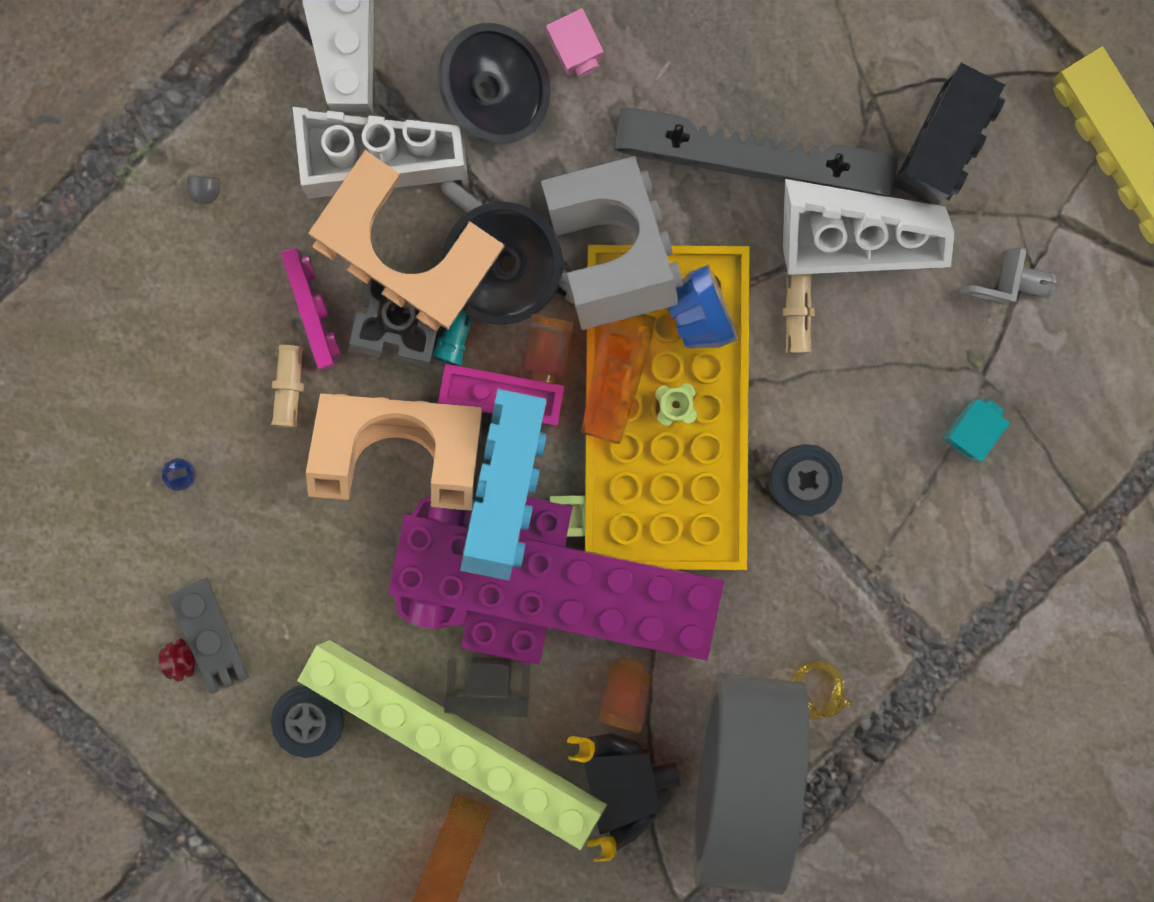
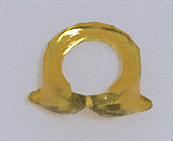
(838, 700)

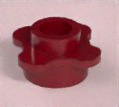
(177, 660)

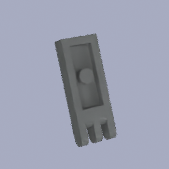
(208, 634)

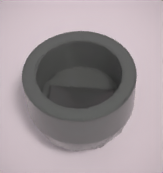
(203, 189)

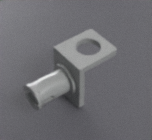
(1013, 279)

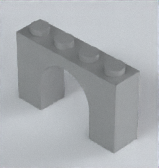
(640, 278)

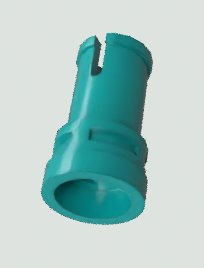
(451, 344)

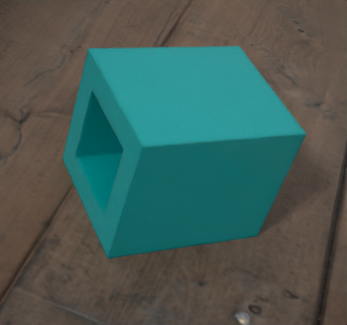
(977, 429)

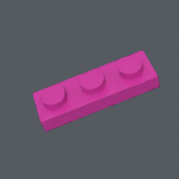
(311, 308)
(479, 389)

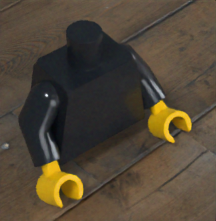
(625, 781)

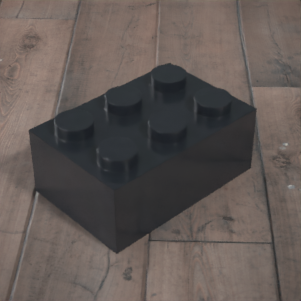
(950, 135)

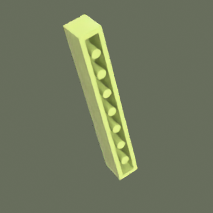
(452, 743)

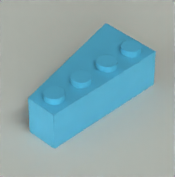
(503, 486)

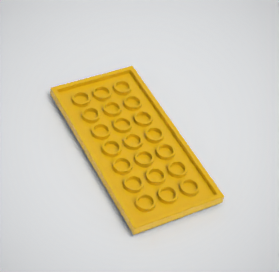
(679, 488)

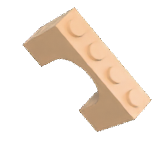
(346, 232)
(352, 423)

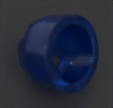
(182, 482)

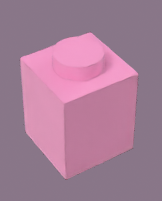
(575, 44)

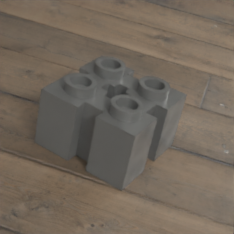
(375, 332)

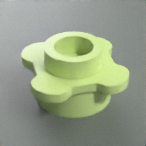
(667, 396)

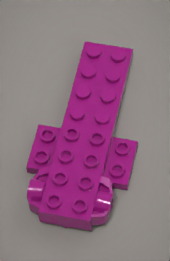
(552, 590)

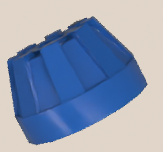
(702, 312)

